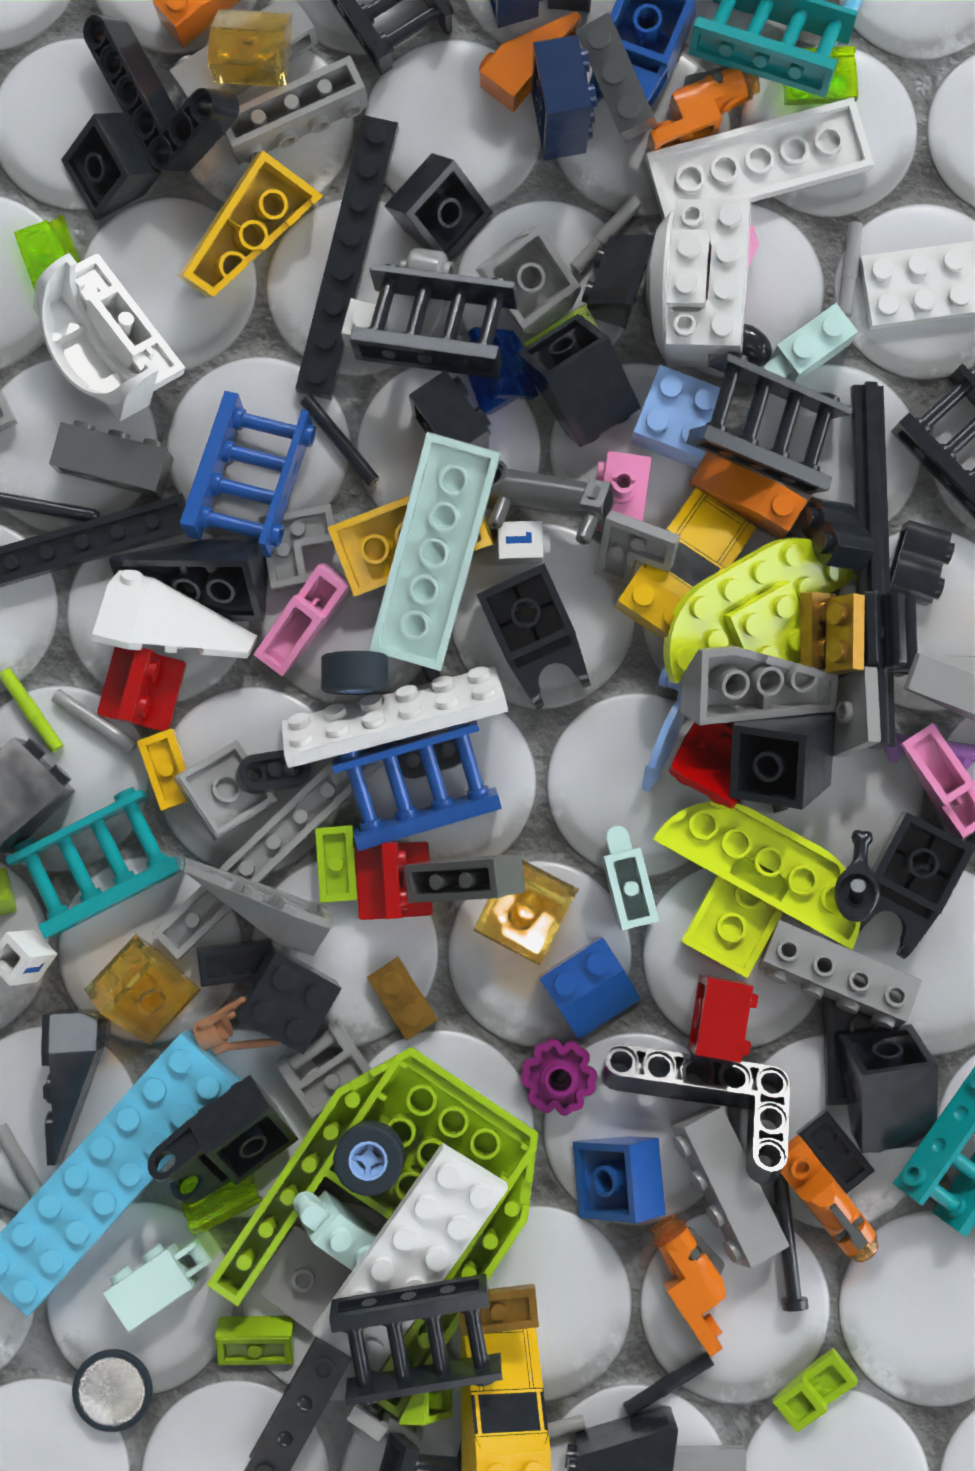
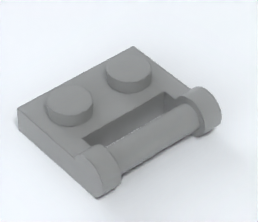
(320, 1085)

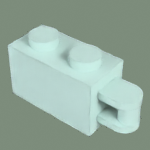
(812, 345)
(628, 881)
(335, 1227)
(155, 1283)

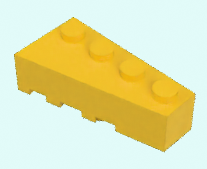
(252, 217)

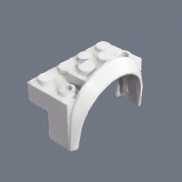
(680, 279)

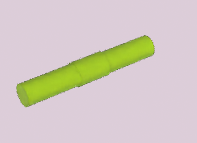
(31, 710)

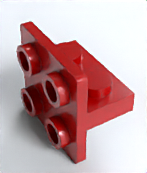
(142, 688)
(383, 883)

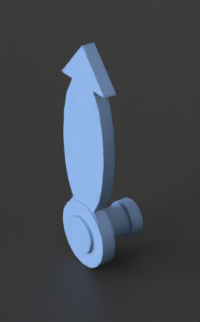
(666, 738)

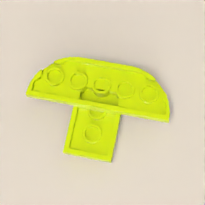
(750, 605)
(758, 878)

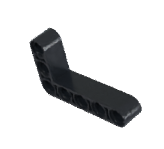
(168, 136)
(713, 1091)

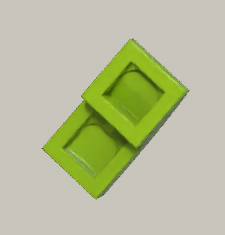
(814, 1388)

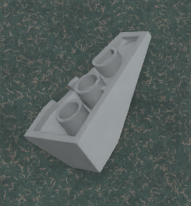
(944, 681)
(749, 685)
(283, 917)

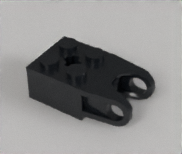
(539, 643)
(920, 895)
(224, 1142)

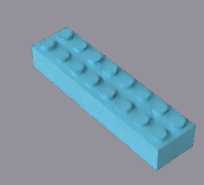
(105, 1172)

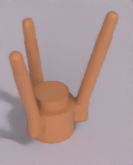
(217, 1028)

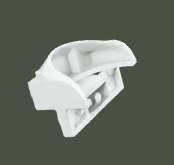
(108, 343)

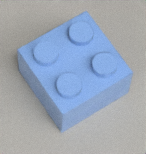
(670, 411)

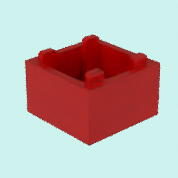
(721, 1018)

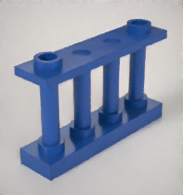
(221, 450)
(443, 808)

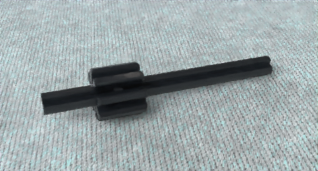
(889, 614)

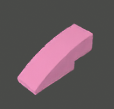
(303, 618)
(943, 779)

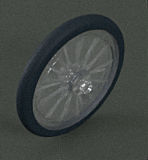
(112, 1390)

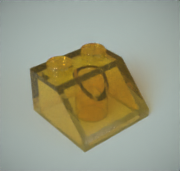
(250, 47)
(530, 918)
(141, 990)

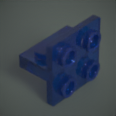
(514, 378)

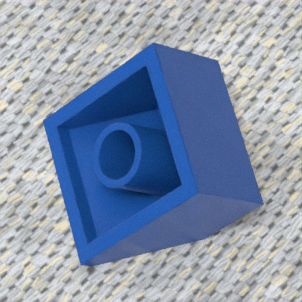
(589, 987)
(619, 1179)

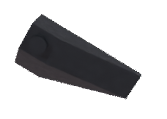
(216, 572)
(72, 1050)

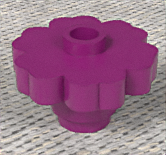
(564, 1095)

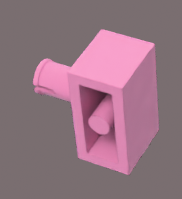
(628, 480)

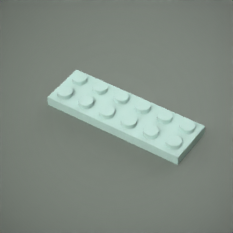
(434, 551)

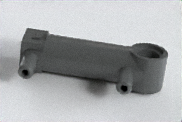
(550, 494)

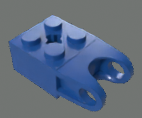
(653, 49)

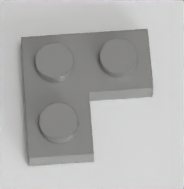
(301, 530)
(632, 540)
(376, 1421)

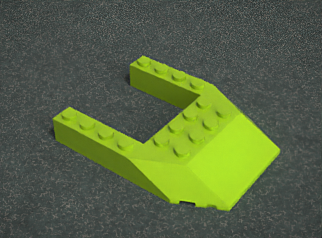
(425, 1110)

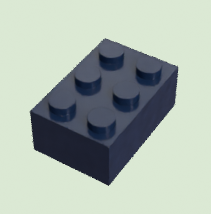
(562, 96)

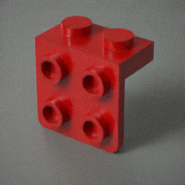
(706, 761)

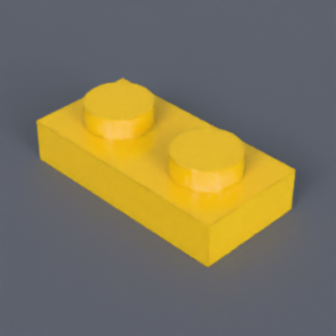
(163, 762)

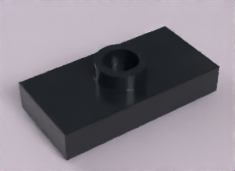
(231, 961)
(835, 1151)

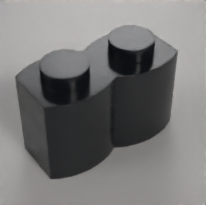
(836, 534)
(919, 561)

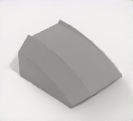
(540, 276)

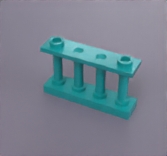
(772, 58)
(92, 898)
(937, 1153)

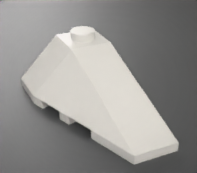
(152, 613)

